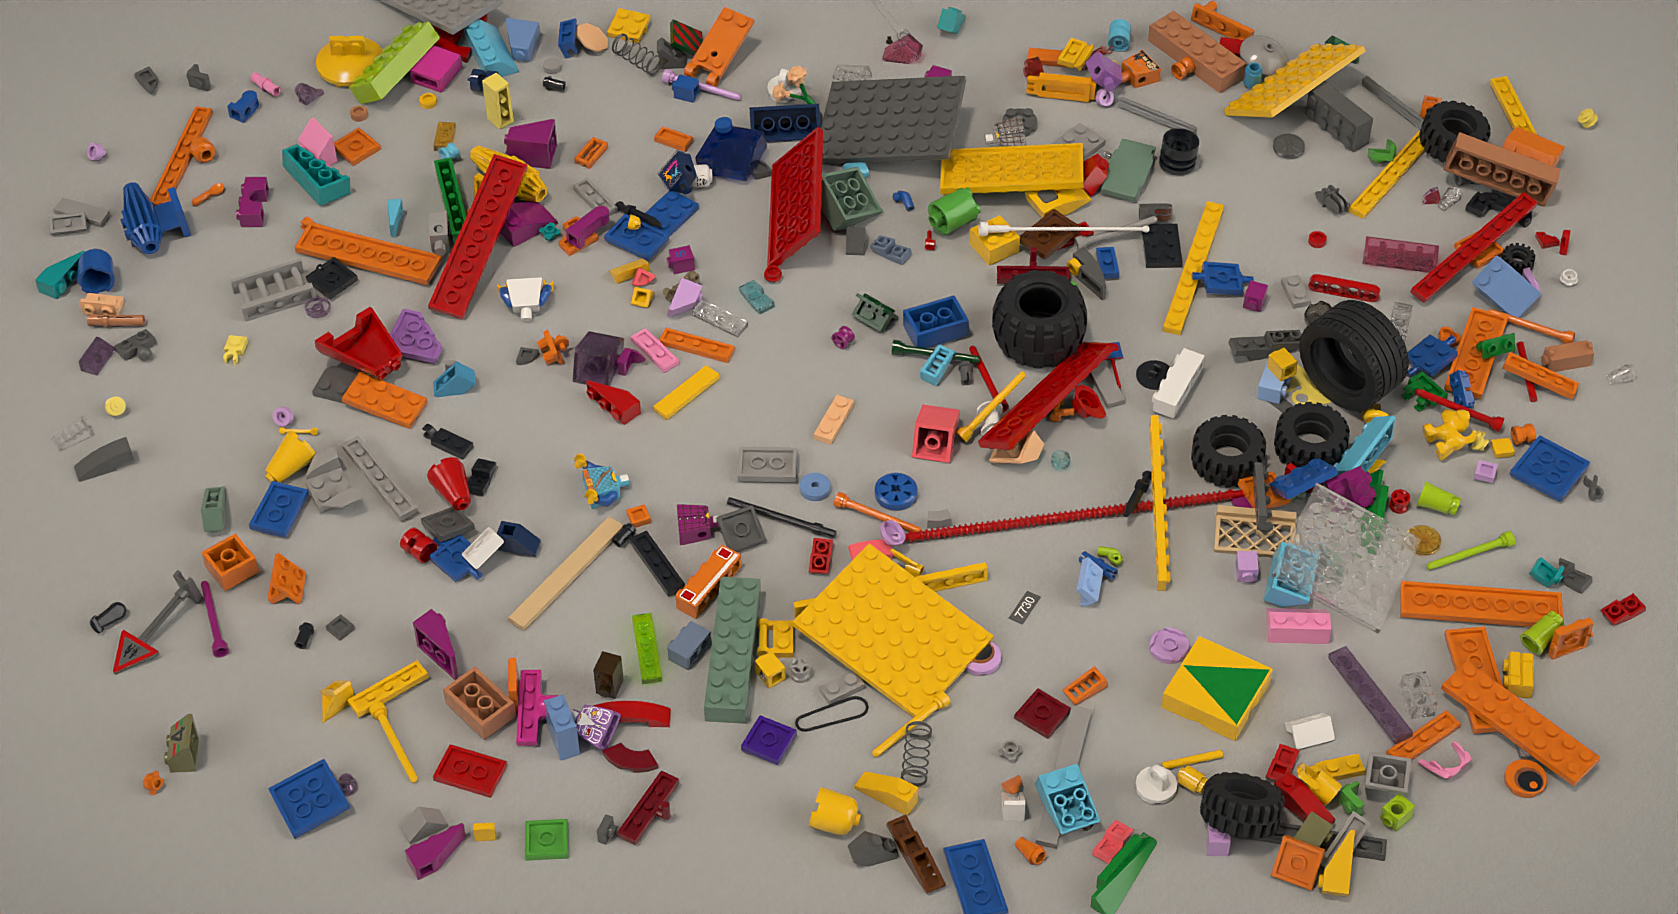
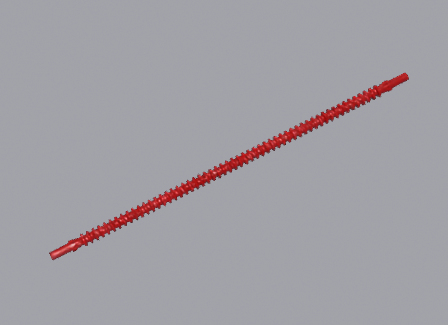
(921, 535)

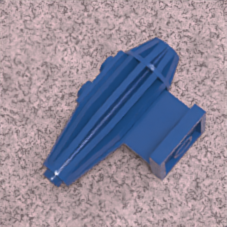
(148, 222)

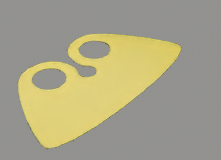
(1308, 388)

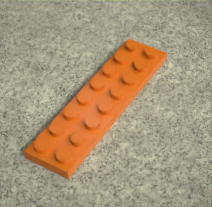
(368, 253)
(1477, 603)
(1520, 723)

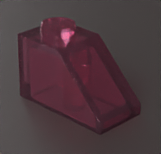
(903, 50)

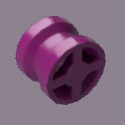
(843, 337)

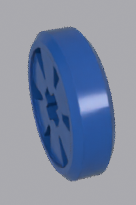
(894, 482)

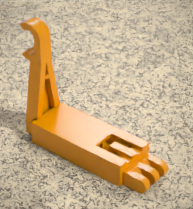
(1062, 87)

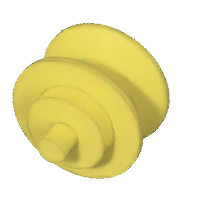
(1587, 118)
(115, 406)
(1480, 442)

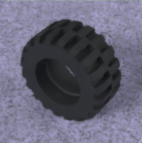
(1448, 117)
(1315, 420)
(1227, 432)
(1242, 805)

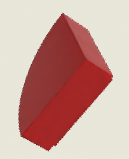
(1546, 241)
(1564, 242)

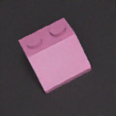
(318, 142)

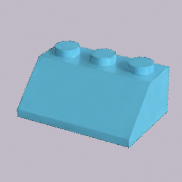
(1279, 592)

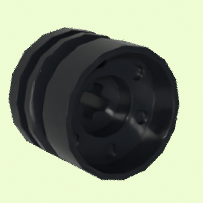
(1179, 151)

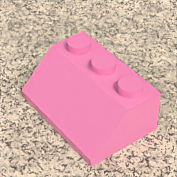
(1298, 625)

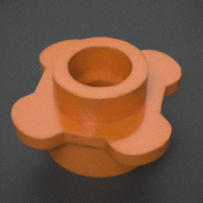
(153, 782)

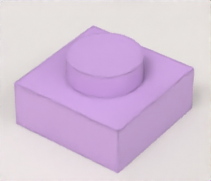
(1485, 471)

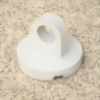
(783, 78)
(1156, 785)

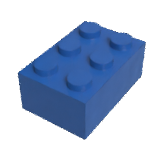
(936, 322)

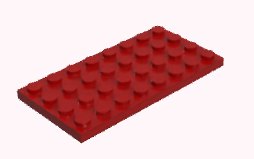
(795, 198)

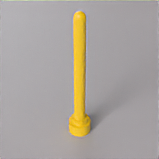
(966, 432)
(940, 701)
(379, 712)

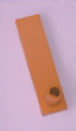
(1219, 23)

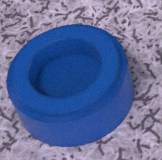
(723, 125)

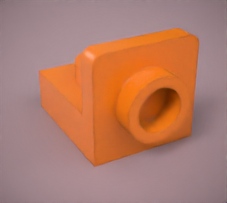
(1428, 102)

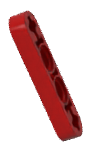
(1344, 285)

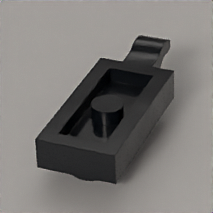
(448, 441)

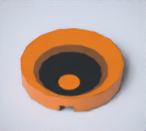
(1525, 778)

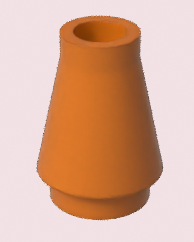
(1032, 852)

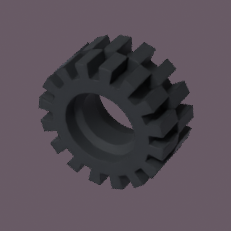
(1519, 252)

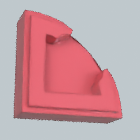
(642, 277)

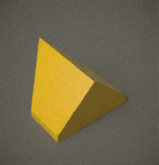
(335, 698)

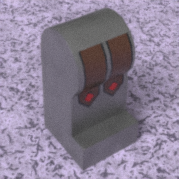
(1160, 210)

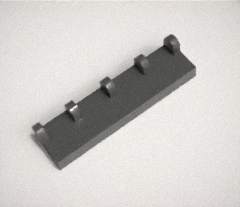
(1259, 497)

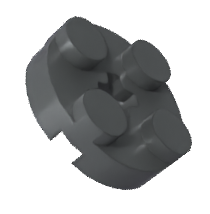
(1028, 118)

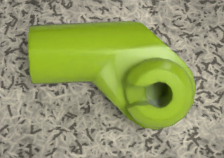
(1111, 553)

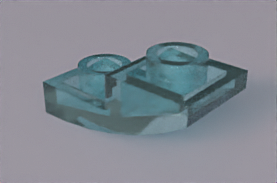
(756, 297)

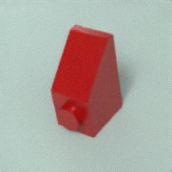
(1094, 173)

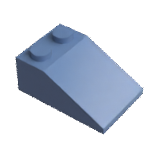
(1505, 287)

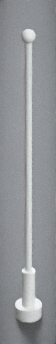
(984, 228)

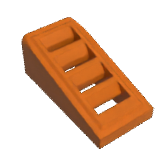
(1091, 674)

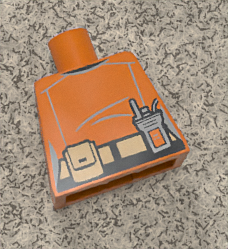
(1140, 70)

